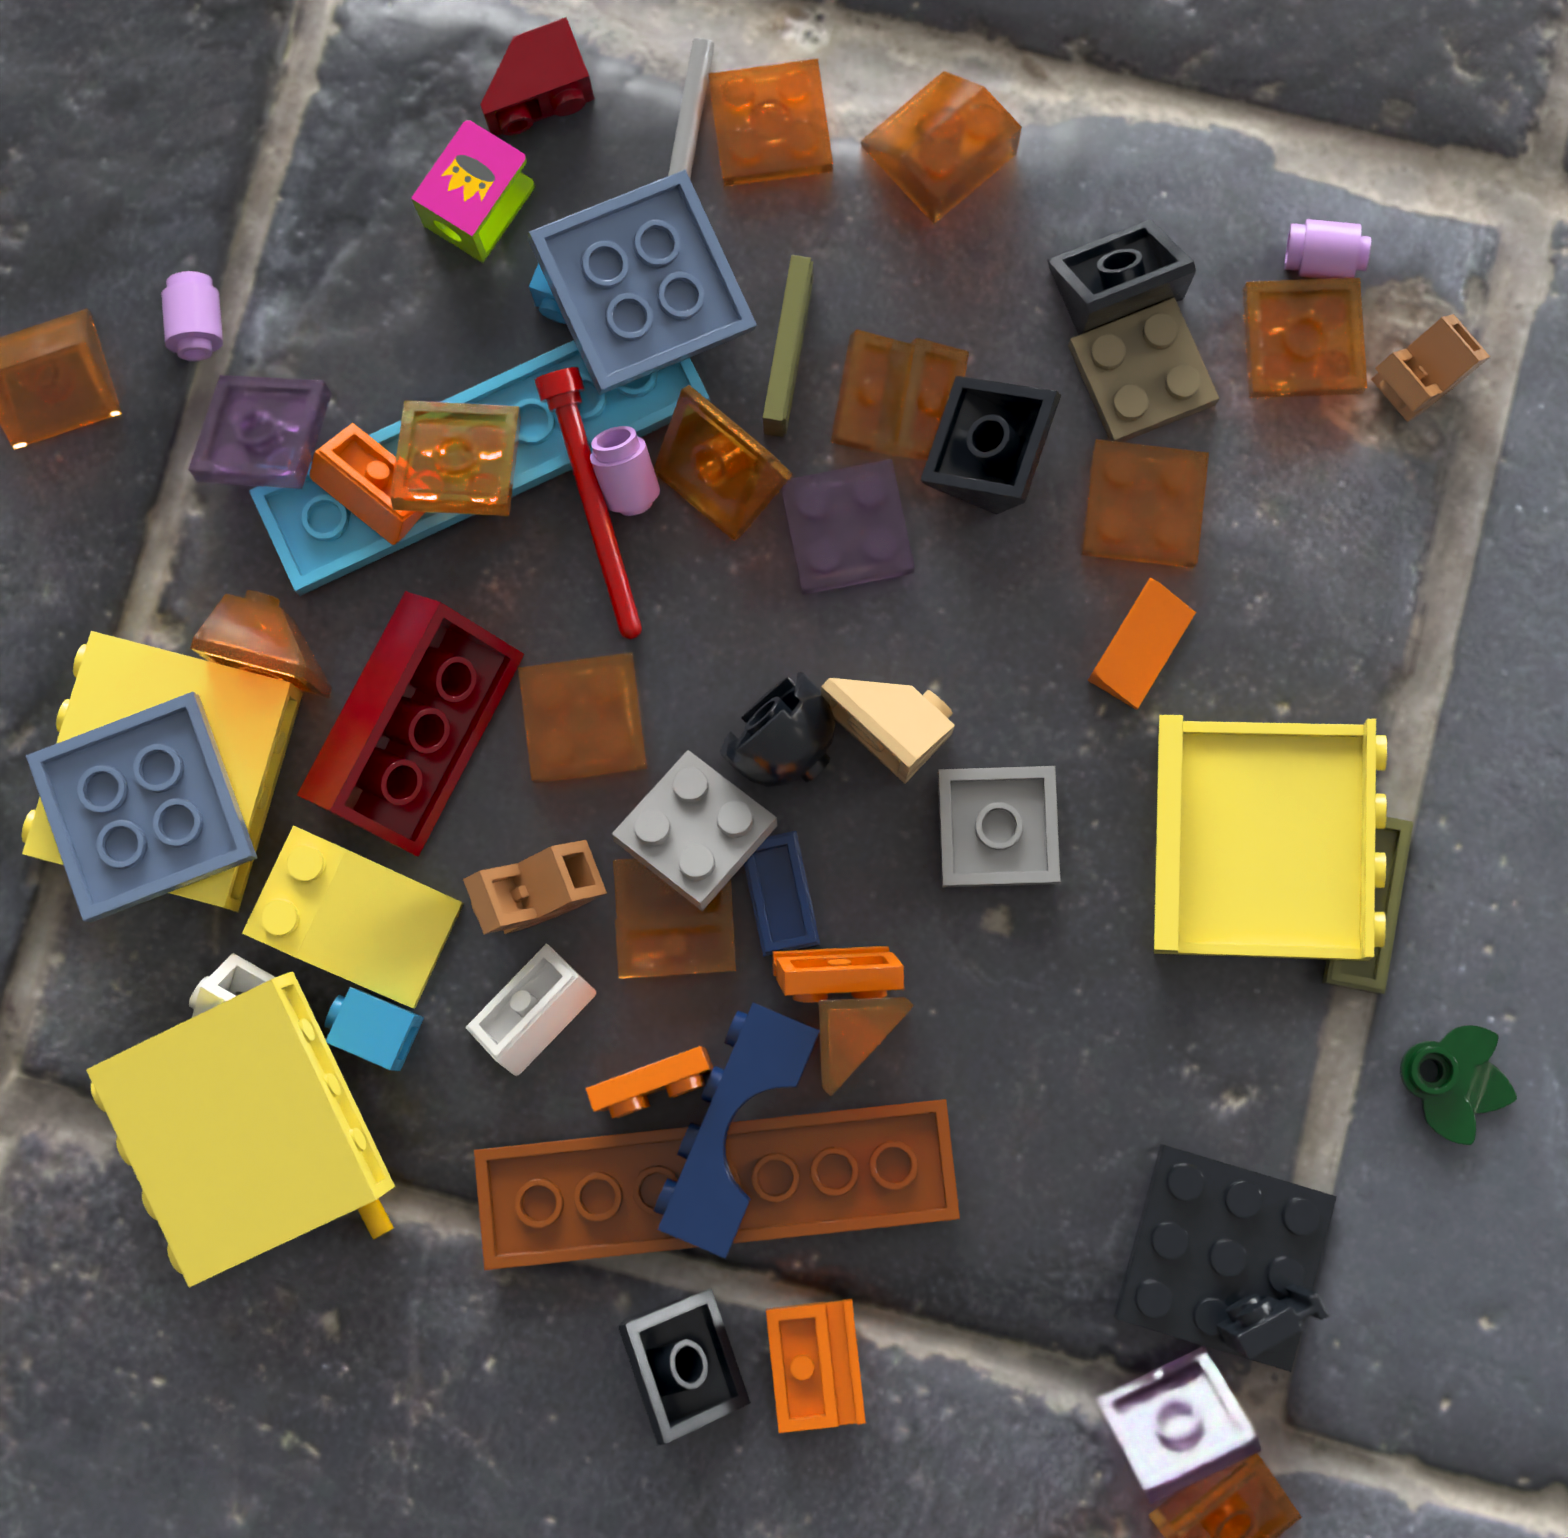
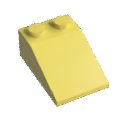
(353, 917)

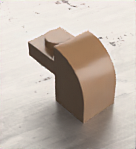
(1429, 367)
(535, 888)

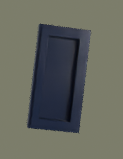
(781, 895)

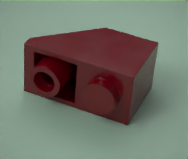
(537, 79)

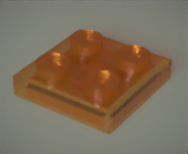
(770, 122)
(1304, 337)
(456, 458)
(1145, 503)
(582, 717)

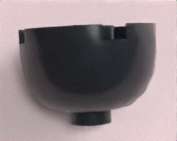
(783, 735)

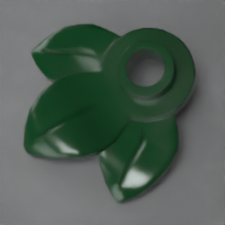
(1463, 1083)

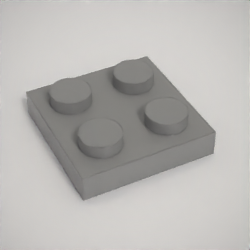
(998, 826)
(695, 830)

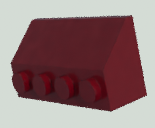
(411, 723)

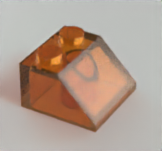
(944, 143)

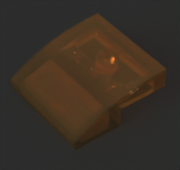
(894, 393)
(664, 931)

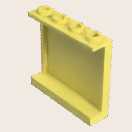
(245, 711)
(1269, 839)
(240, 1129)

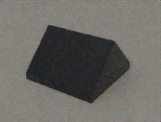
(1121, 275)
(990, 442)
(683, 1365)

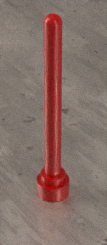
(562, 393)

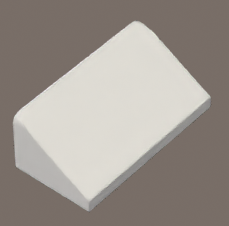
(531, 1010)

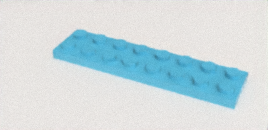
(325, 540)

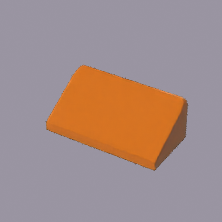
(360, 478)
(1142, 644)

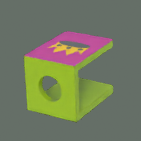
(473, 190)

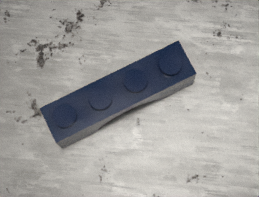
(706, 1200)

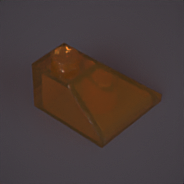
(260, 639)

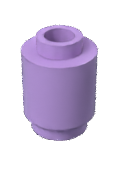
(1326, 249)
(191, 316)
(624, 470)

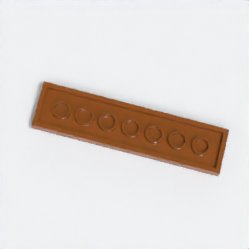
(797, 1169)

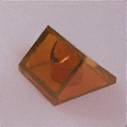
(54, 379)
(717, 465)
(852, 1031)
(1229, 1504)

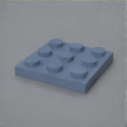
(641, 281)
(141, 807)

